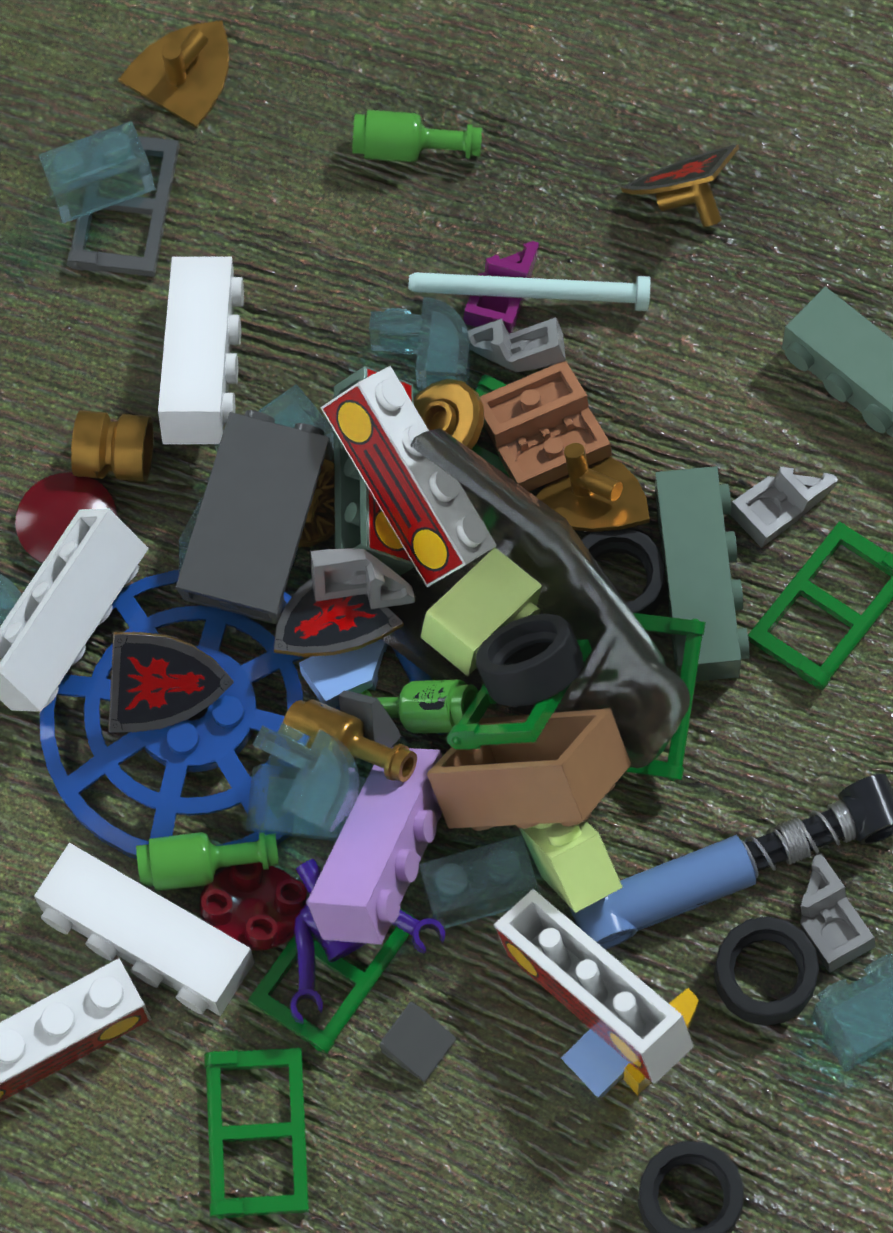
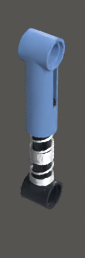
(733, 865)

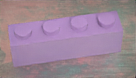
(376, 855)

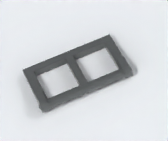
(146, 266)

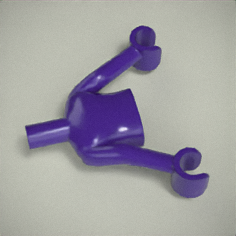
(335, 950)

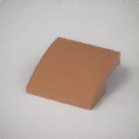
(536, 421)

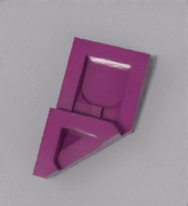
(486, 309)

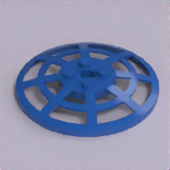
(182, 746)

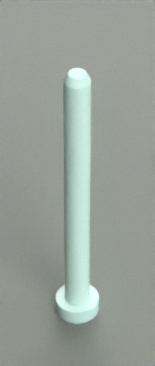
(534, 288)

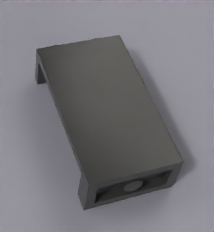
(253, 515)

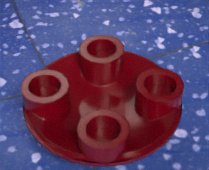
(51, 507)
(253, 904)

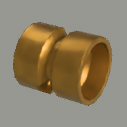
(112, 446)

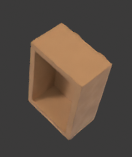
(533, 782)

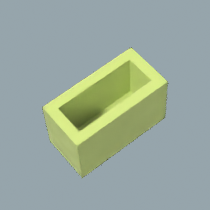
(477, 606)
(572, 862)

